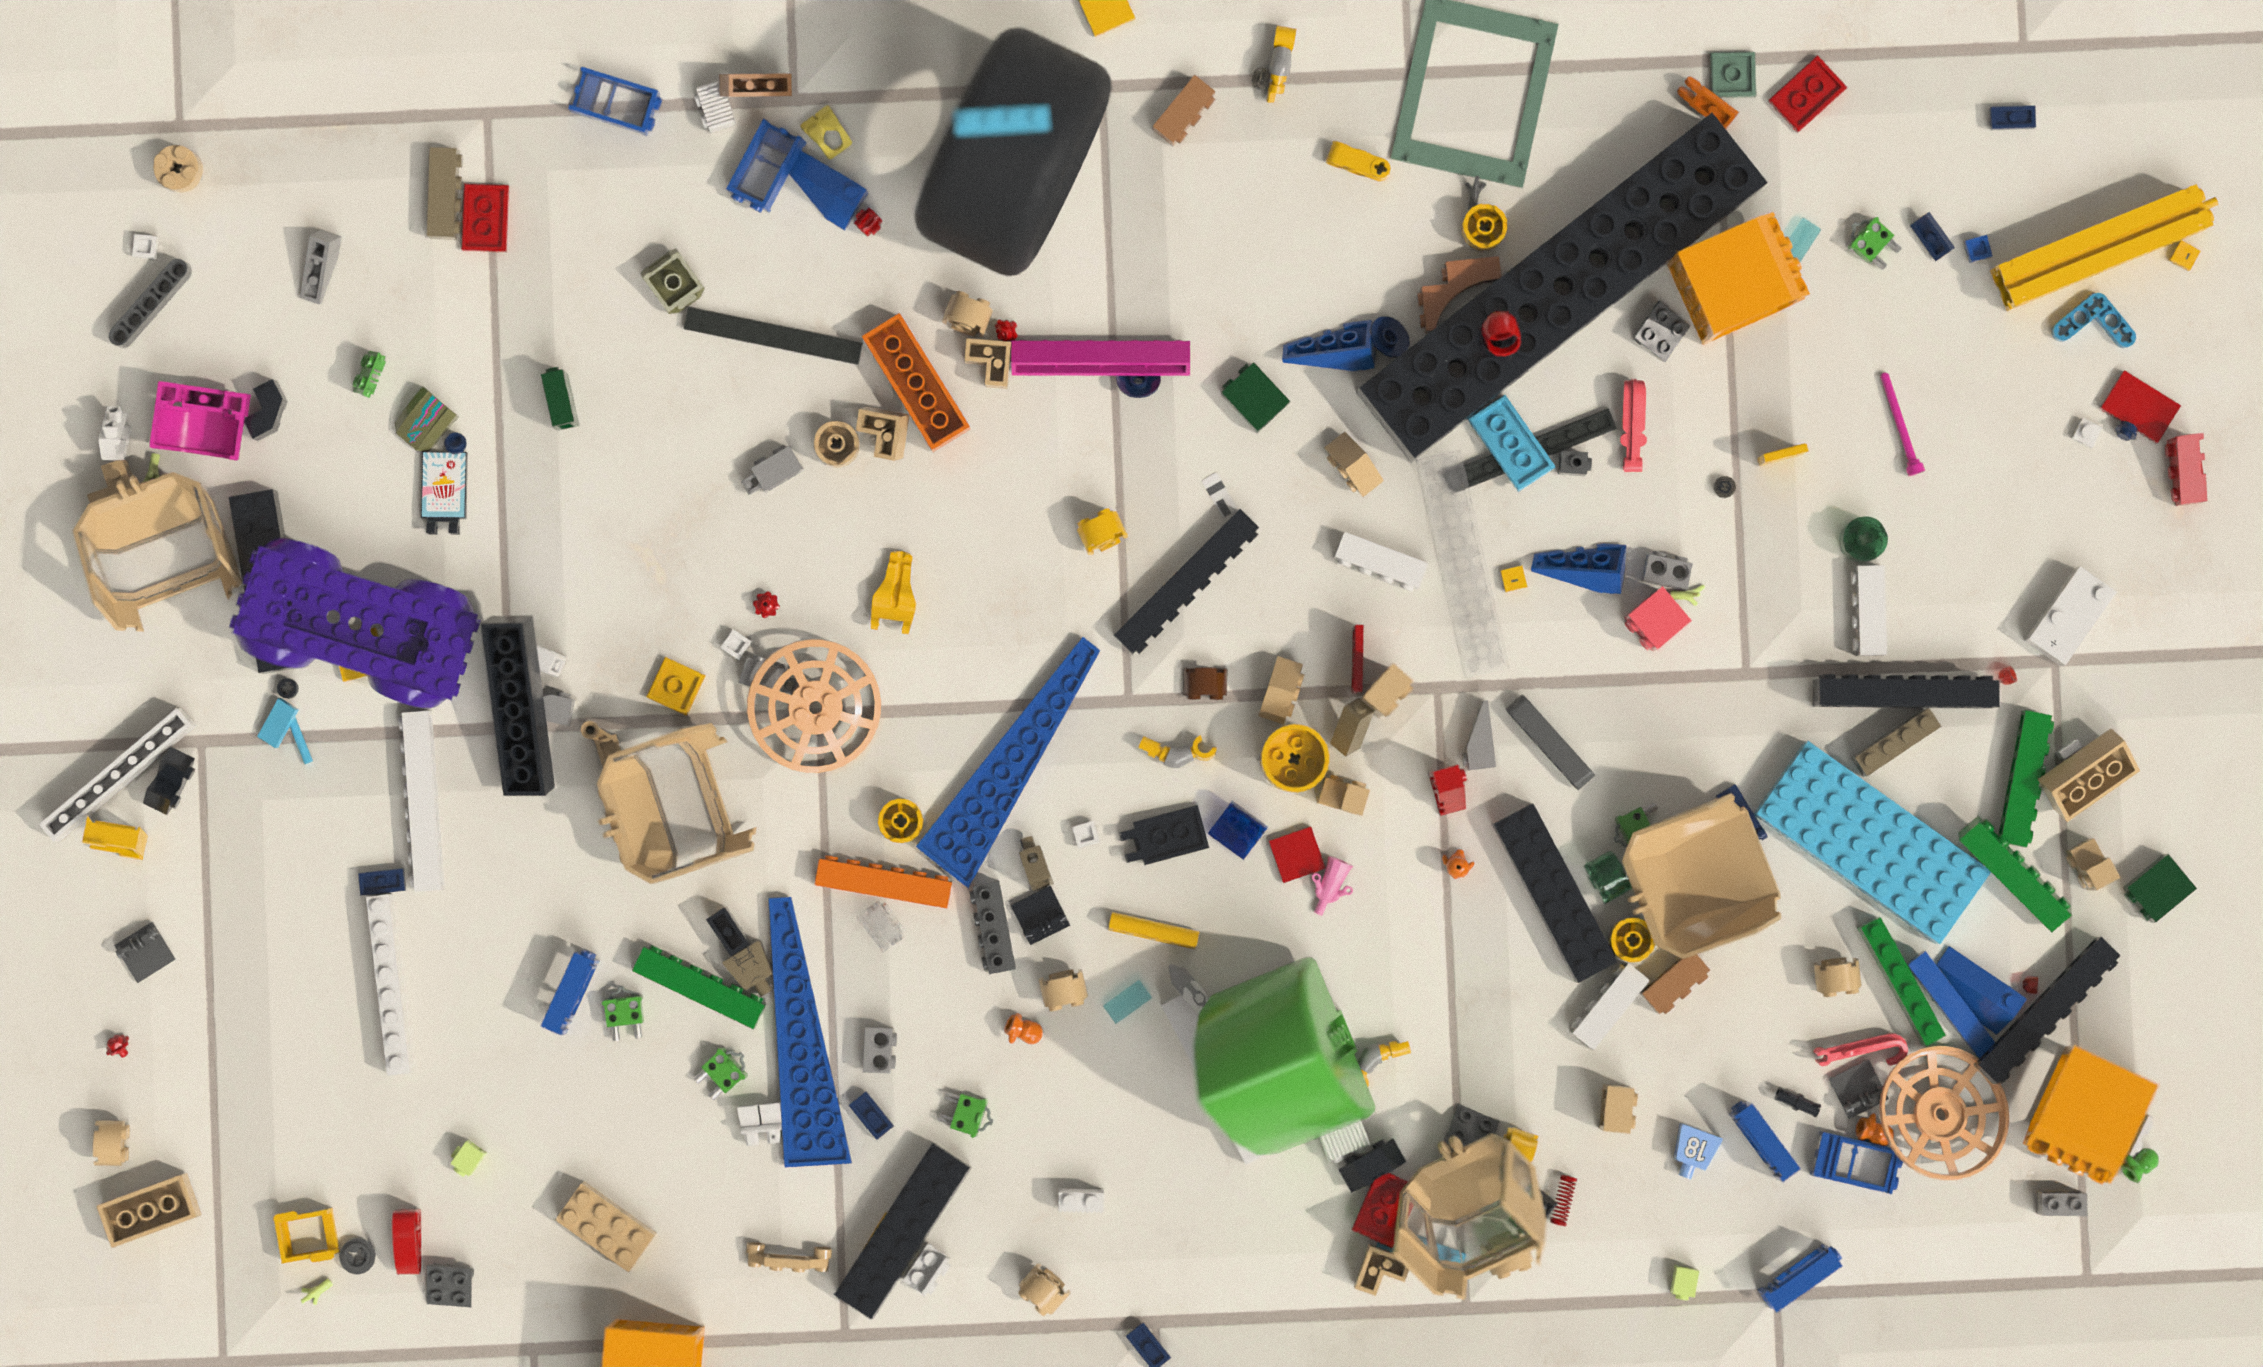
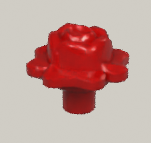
(1006, 330)
(766, 604)
(117, 1045)

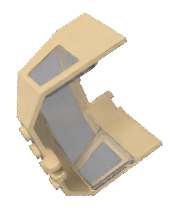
(152, 546)
(668, 806)
(1469, 1214)

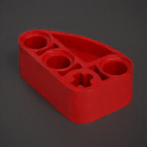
(407, 1241)

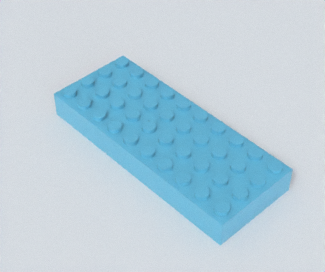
(1872, 842)

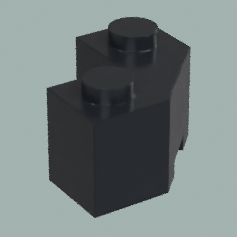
(268, 418)
(170, 781)
(1365, 1169)

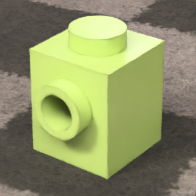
(467, 1158)

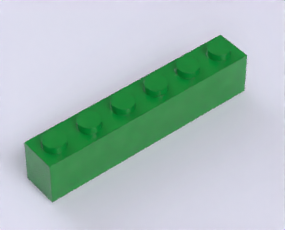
(2023, 781)
(2015, 874)
(1901, 981)
(699, 987)

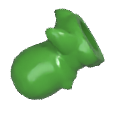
(2141, 1164)

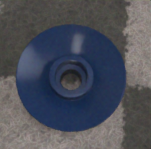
(1389, 336)
(1148, 385)

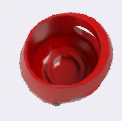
(1498, 327)

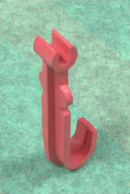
(1633, 424)
(1862, 1047)

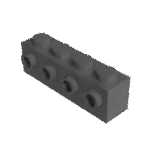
(994, 927)

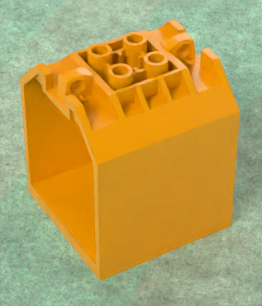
(1738, 277)
(2089, 1114)
(652, 1344)

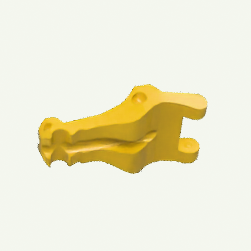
(895, 596)

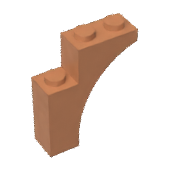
(1458, 277)

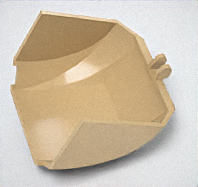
(1702, 878)

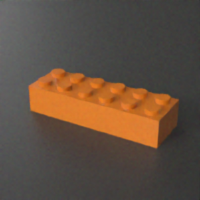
(916, 382)

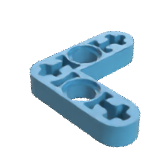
(2100, 315)

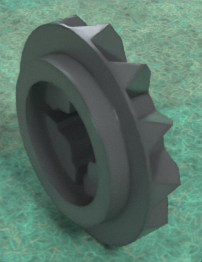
(347, 1259)

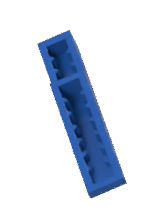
(1950, 1003)

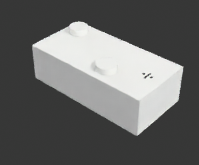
(2070, 616)

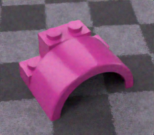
(203, 421)

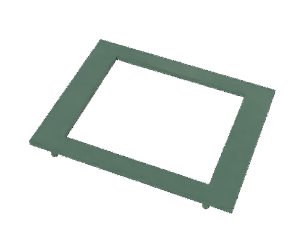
(1456, 160)

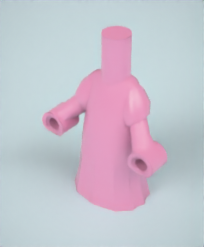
(1333, 878)

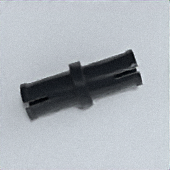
(1797, 1102)

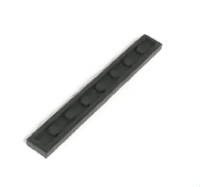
(773, 336)
(1551, 442)

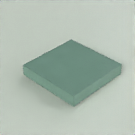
(1733, 74)

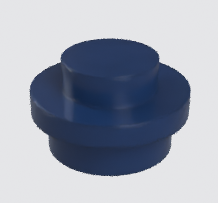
(2126, 431)
(455, 443)

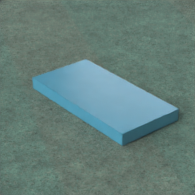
(1511, 443)

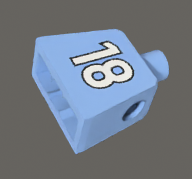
(1694, 1149)

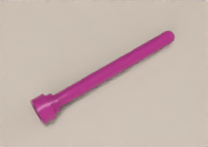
(1913, 465)

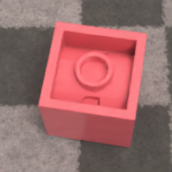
(1656, 619)

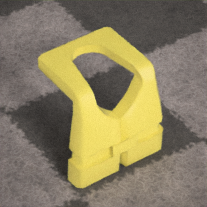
(822, 122)

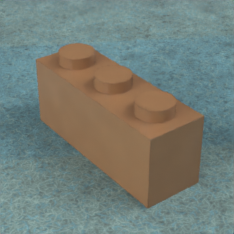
(755, 85)
(1184, 111)
(1675, 983)

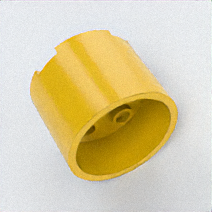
(1312, 761)

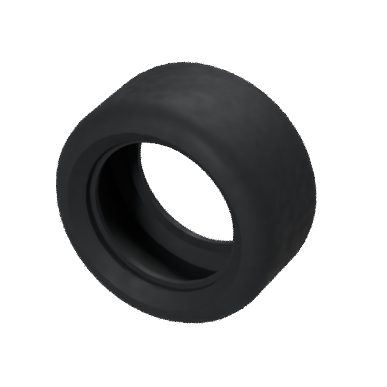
(1003, 192)

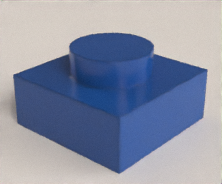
(1978, 249)

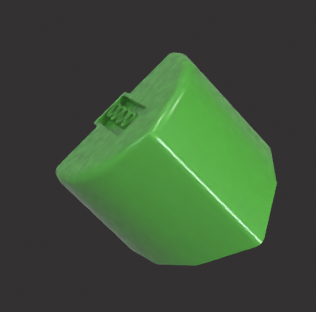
(1278, 1061)

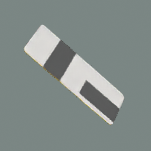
(1219, 495)

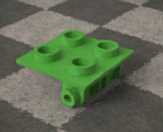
(369, 362)

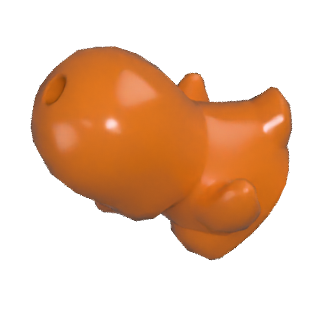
(1457, 859)
(1026, 1030)
(1868, 1129)

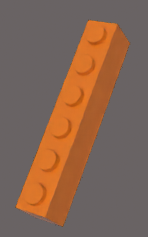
(883, 883)

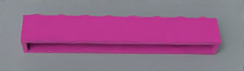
(1100, 358)

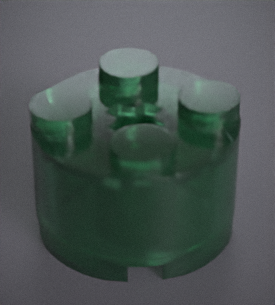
(1874, 533)
(1608, 877)

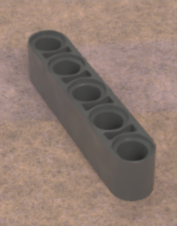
(139, 306)
(1550, 742)

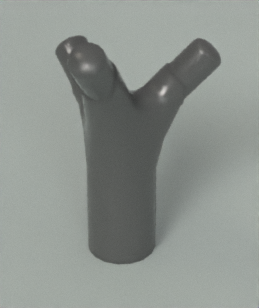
(1474, 191)

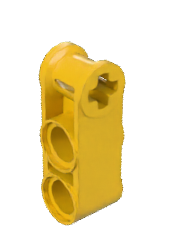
(1357, 161)

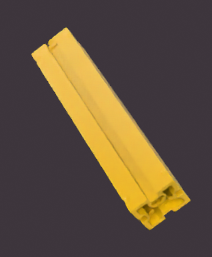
(2103, 246)

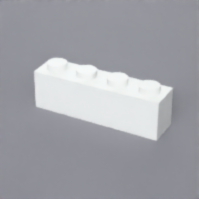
(1381, 561)
(1870, 610)
(1609, 1006)

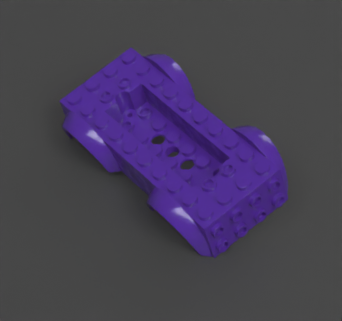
(287, 623)

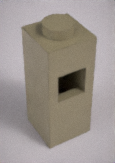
(1352, 727)

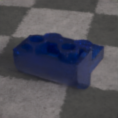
(1238, 830)

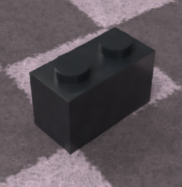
(728, 931)

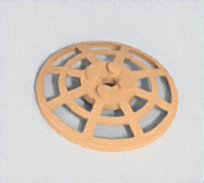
(807, 693)
(1955, 1114)

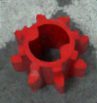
(868, 222)

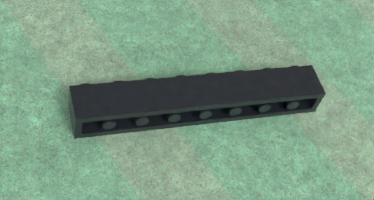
(1186, 582)
(2047, 1011)

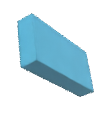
(278, 723)

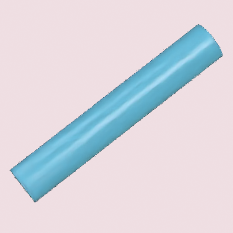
(298, 736)

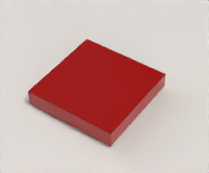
(1297, 854)

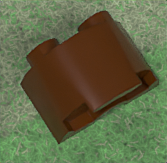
(1205, 682)

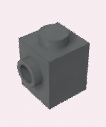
(1574, 463)

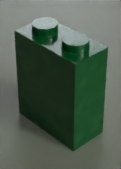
(1254, 396)
(559, 399)
(2158, 888)

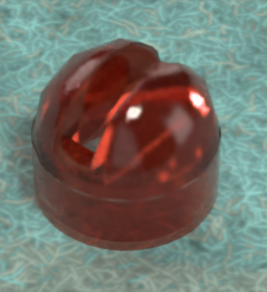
(2008, 675)
(2030, 984)

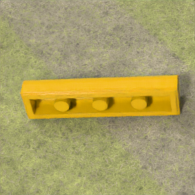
(1153, 930)

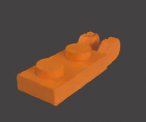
(1707, 102)

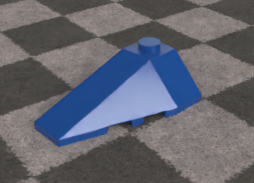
(828, 190)
(1342, 349)
(1594, 569)
(1984, 994)

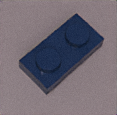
(2012, 117)
(1932, 236)
(382, 882)
(871, 1115)
(1148, 1346)

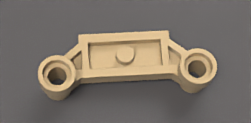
(605, 742)
(777, 1262)

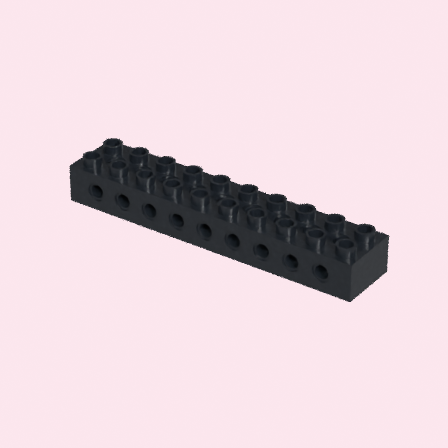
(1564, 258)

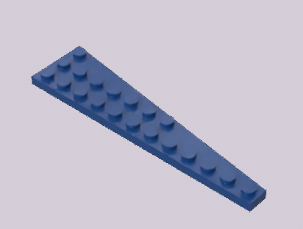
(980, 809)
(808, 1096)

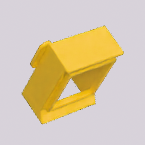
(115, 838)
(284, 1238)

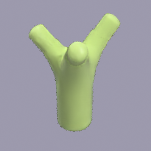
(153, 467)
(1687, 595)
(316, 1291)

